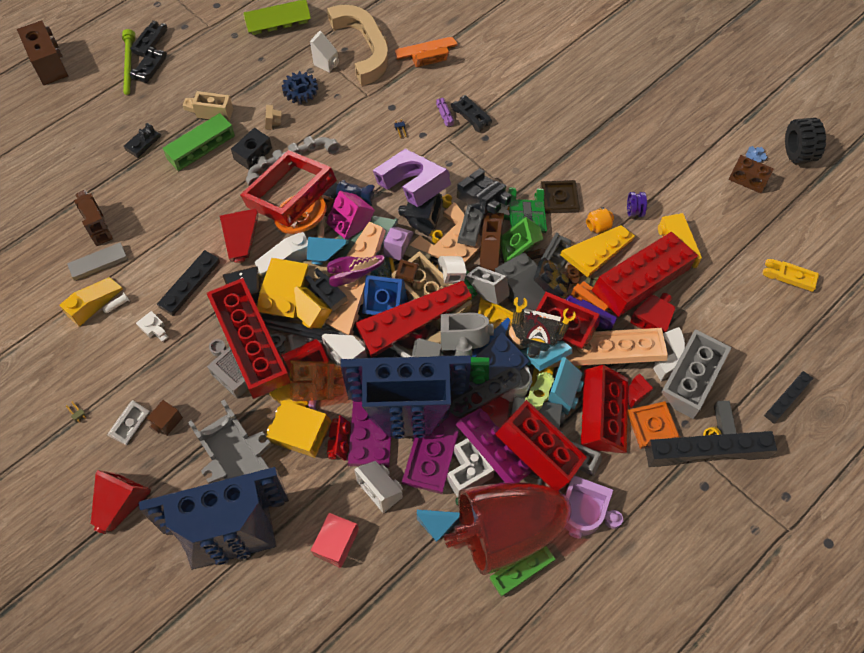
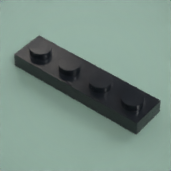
(188, 283)

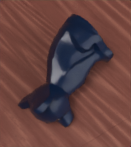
(365, 193)

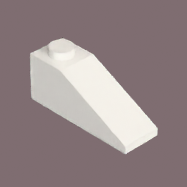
(291, 248)

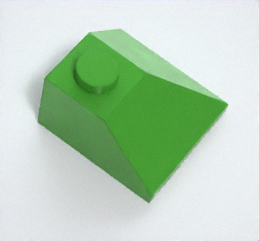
(520, 239)

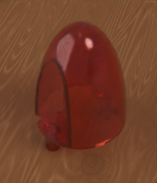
(508, 522)

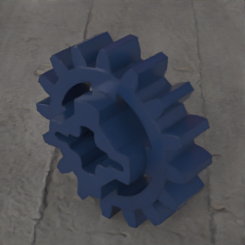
(300, 87)

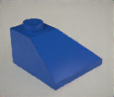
(383, 294)

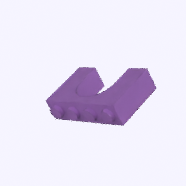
(429, 180)

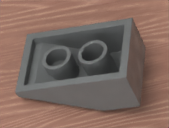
(521, 283)

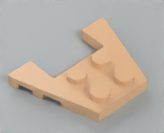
(448, 244)

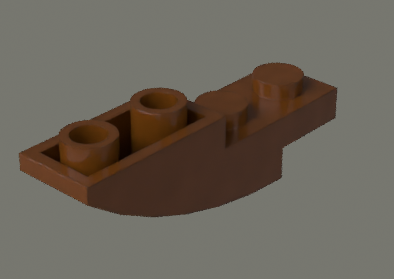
(491, 241)

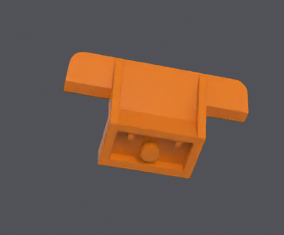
(427, 52)

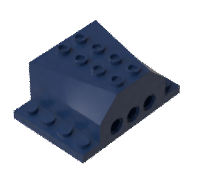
(407, 392)
(221, 517)

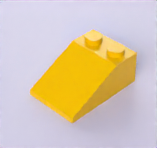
(278, 287)

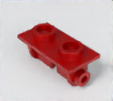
(339, 430)

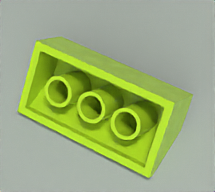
(276, 16)

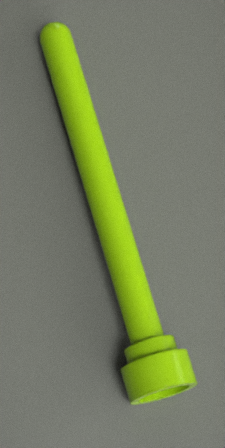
(128, 37)

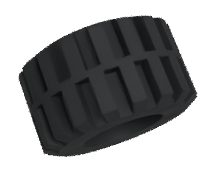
(805, 140)

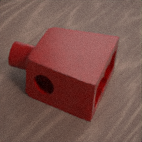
(654, 313)

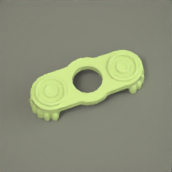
(543, 383)

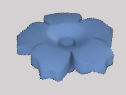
(756, 154)

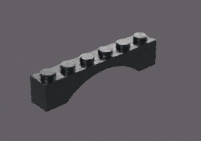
(682, 449)

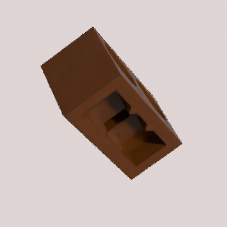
(751, 174)

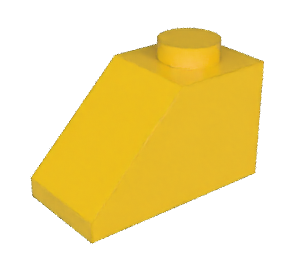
(310, 308)

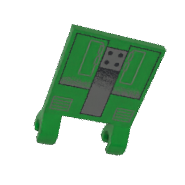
(531, 209)

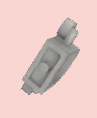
(465, 332)
(226, 369)

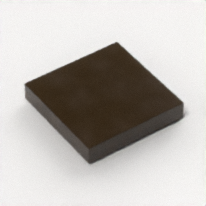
(560, 196)

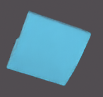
(549, 357)

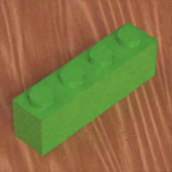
(198, 142)

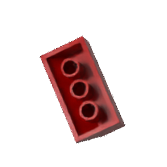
(604, 410)
(541, 446)

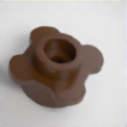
(574, 279)

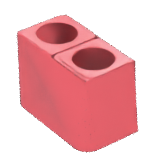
(335, 540)

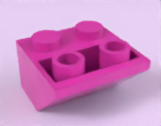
(349, 214)

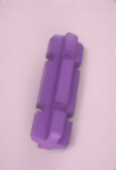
(445, 112)

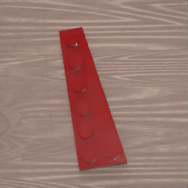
(392, 325)

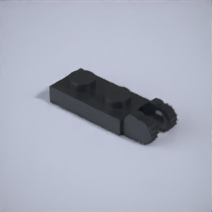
(148, 38)
(329, 294)

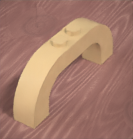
(358, 18)

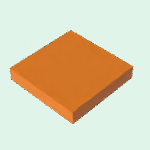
(652, 422)

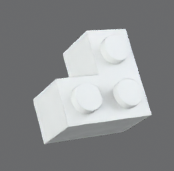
(473, 468)

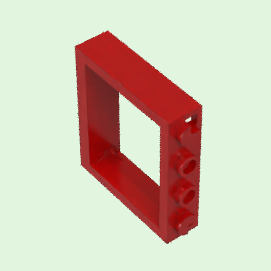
(302, 200)

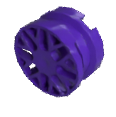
(636, 204)

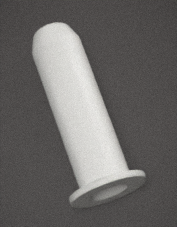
(114, 304)

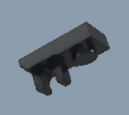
(142, 141)

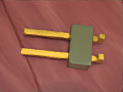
(77, 415)

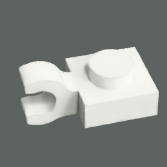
(151, 325)

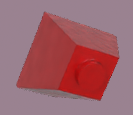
(239, 233)

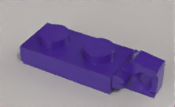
(606, 319)

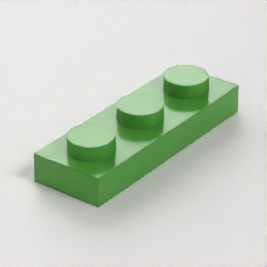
(511, 577)

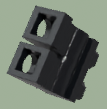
(483, 192)

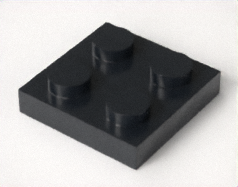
(551, 279)

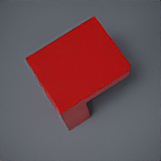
(638, 390)

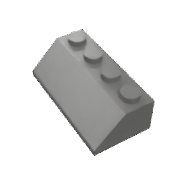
(695, 373)

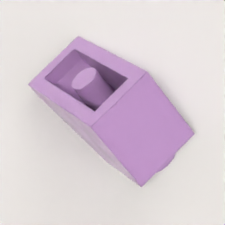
(397, 242)

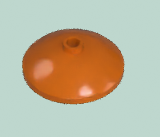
(307, 220)

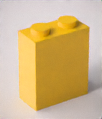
(298, 428)

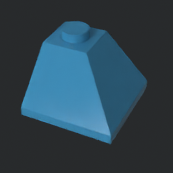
(324, 248)

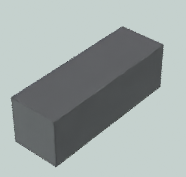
(724, 417)

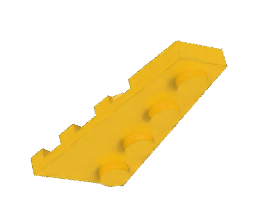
(596, 251)

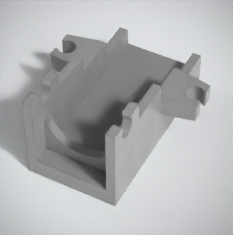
(230, 448)

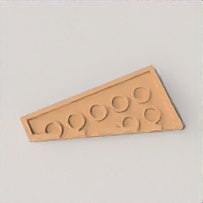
(347, 314)

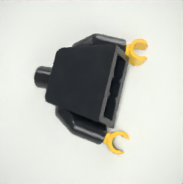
(426, 215)

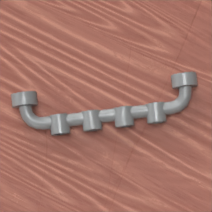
(310, 144)

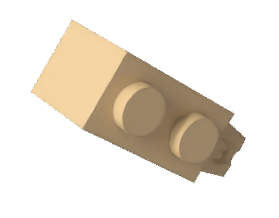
(208, 105)

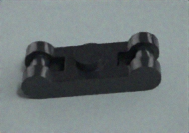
(149, 65)
(471, 113)

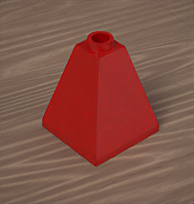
(114, 500)

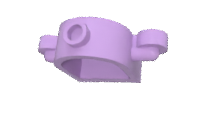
(589, 507)

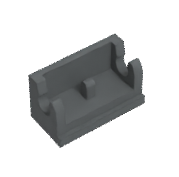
(554, 250)

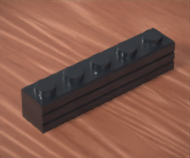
(788, 397)

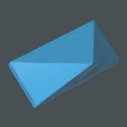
(437, 522)

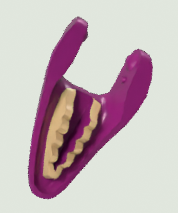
(352, 268)

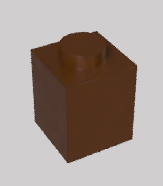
(164, 418)

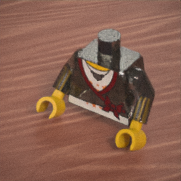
(538, 329)

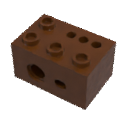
(43, 52)

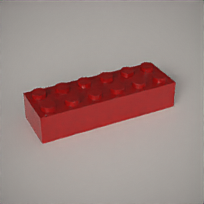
(644, 273)
(248, 338)

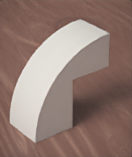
(452, 269)
(675, 346)

